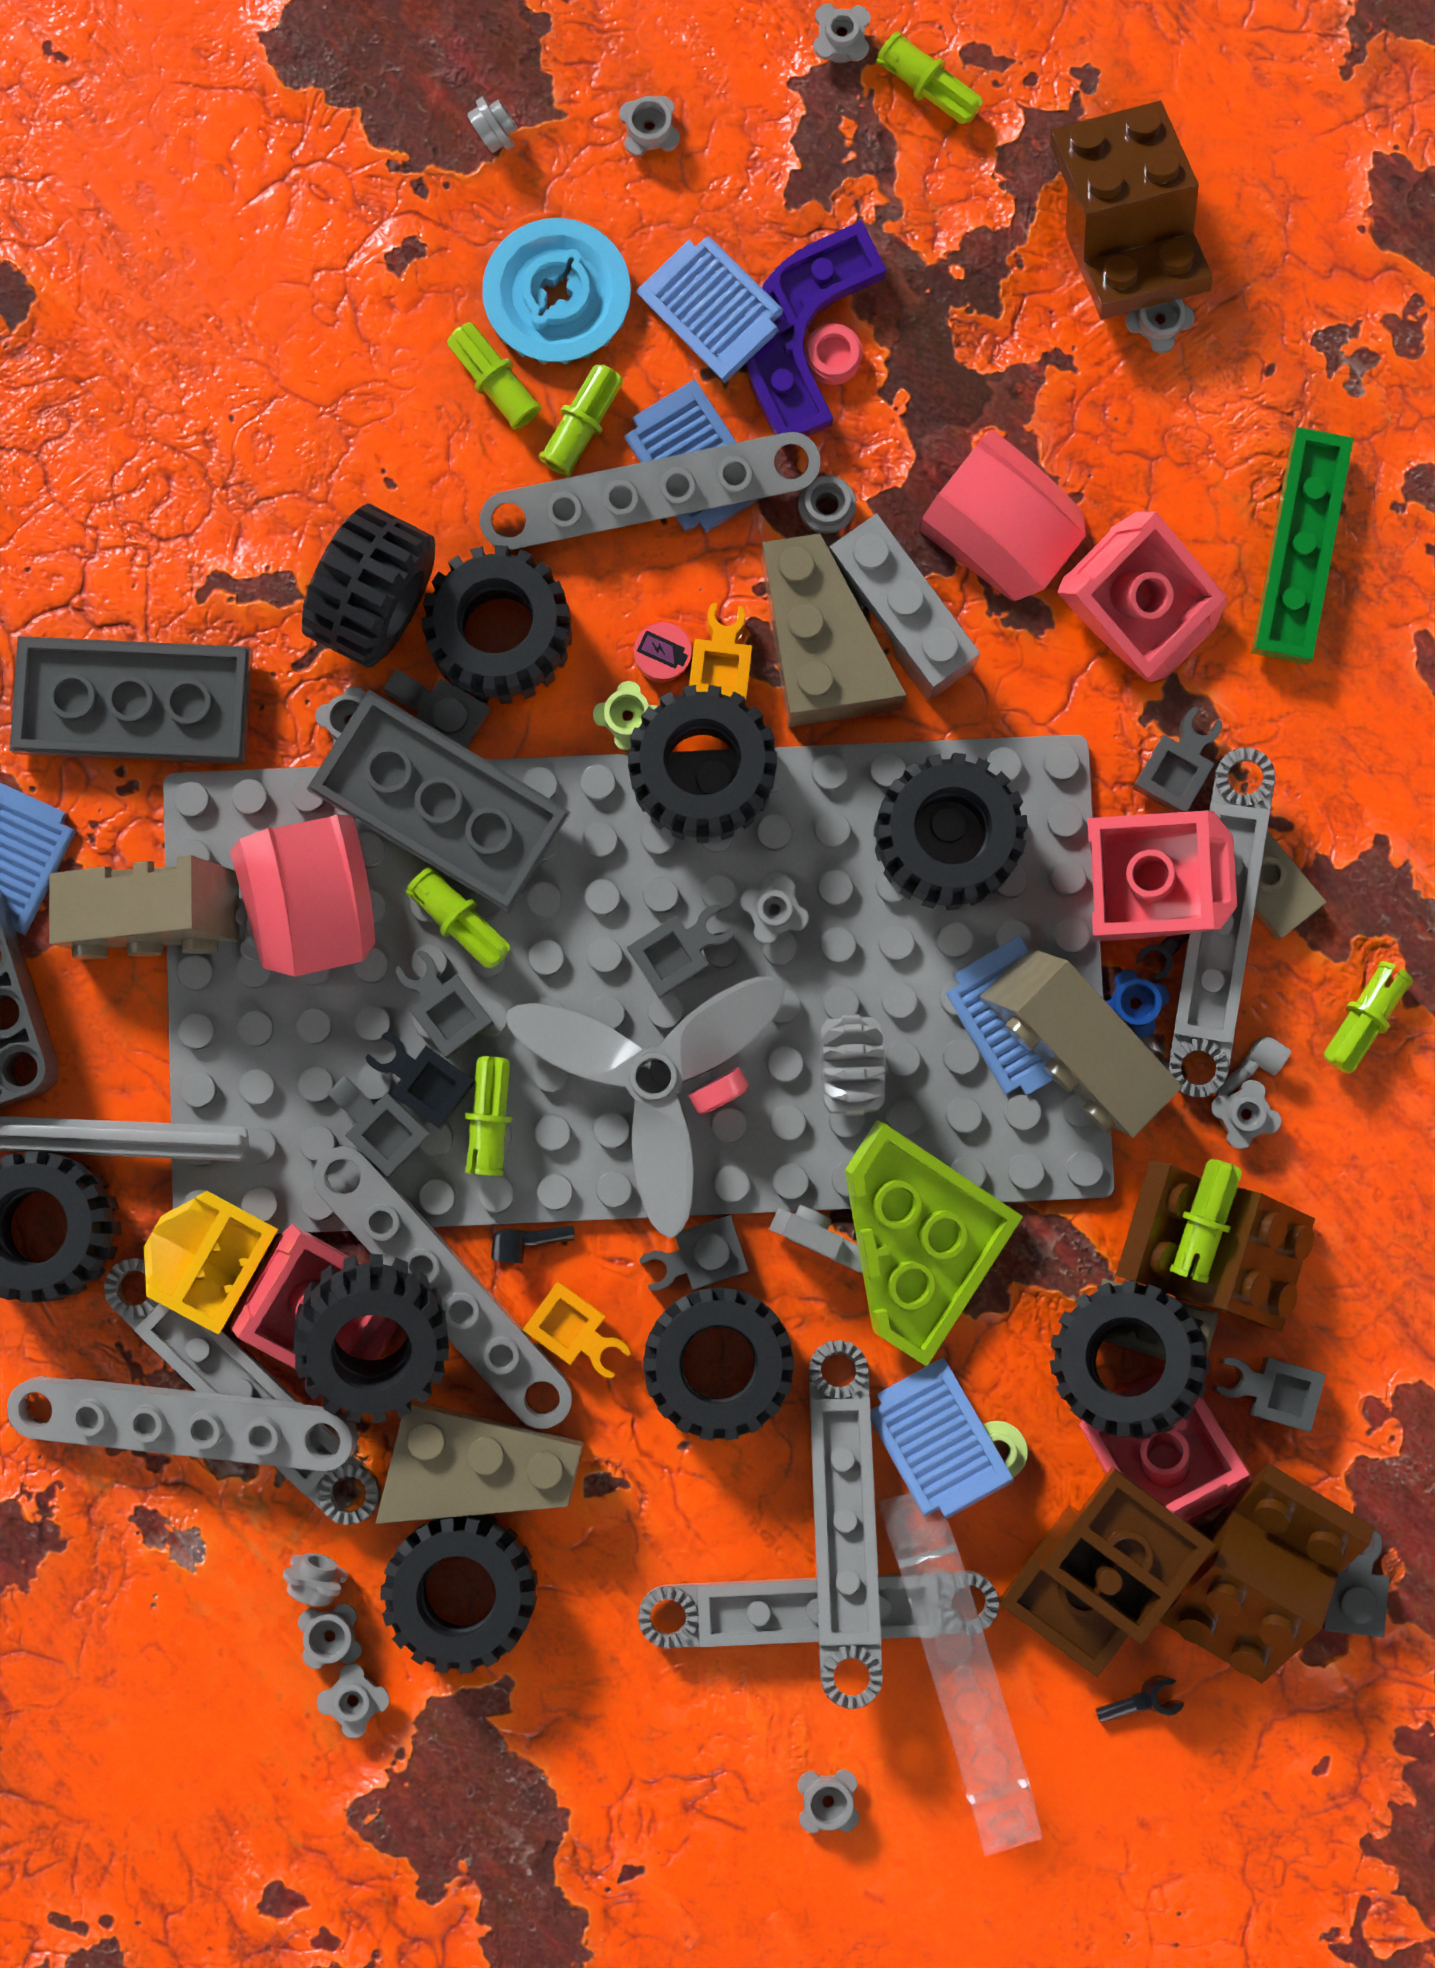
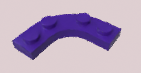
(803, 288)

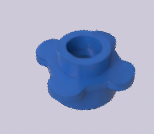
(1151, 1000)

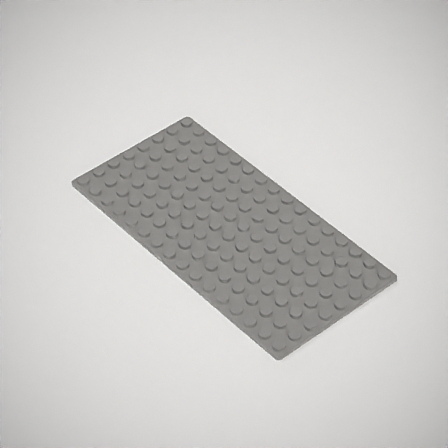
(272, 1045)

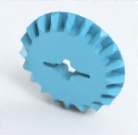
(542, 256)

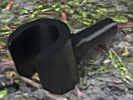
(1167, 949)
(510, 1244)
(1142, 1701)

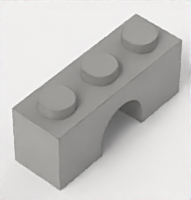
(889, 584)

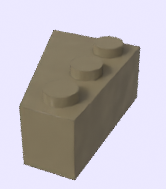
(822, 639)
(144, 908)
(1081, 1041)
(474, 1466)

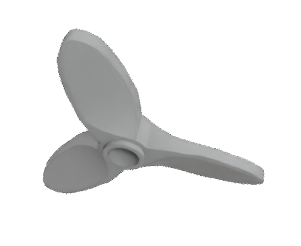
(694, 1047)

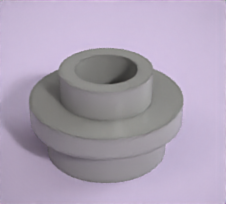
(493, 124)
(832, 488)

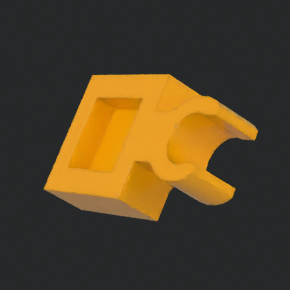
(721, 660)
(569, 1325)

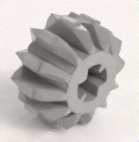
(852, 1065)

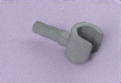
(1264, 1053)

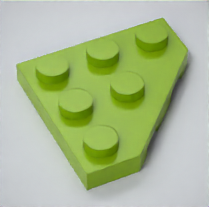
(920, 1239)

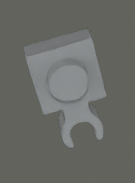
(811, 1231)

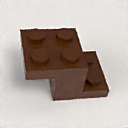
(1131, 209)
(1253, 1264)
(1106, 1572)
(1268, 1574)

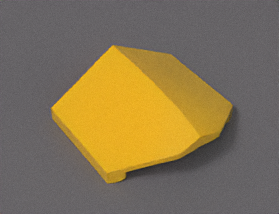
(204, 1258)

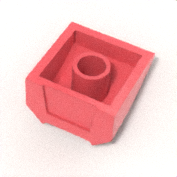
(1005, 519)
(1144, 595)
(1161, 874)
(306, 895)
(270, 1304)
(1185, 1468)

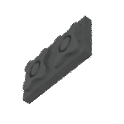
(131, 700)
(438, 801)

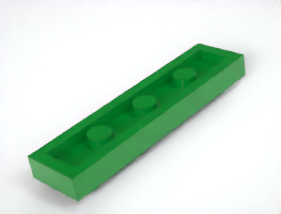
(1302, 545)

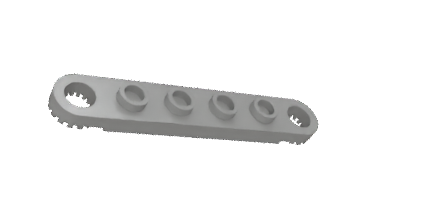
(650, 490)
(1219, 957)
(474, 1317)
(225, 1367)
(181, 1423)
(845, 1524)
(777, 1611)

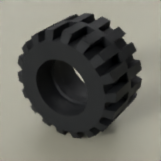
(488, 579)
(368, 585)
(690, 716)
(979, 792)
(88, 1226)
(1078, 1348)
(370, 1384)
(710, 1416)
(427, 1633)

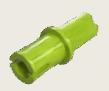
(929, 78)
(493, 375)
(581, 420)
(458, 918)
(1366, 1018)
(489, 1117)
(1207, 1219)

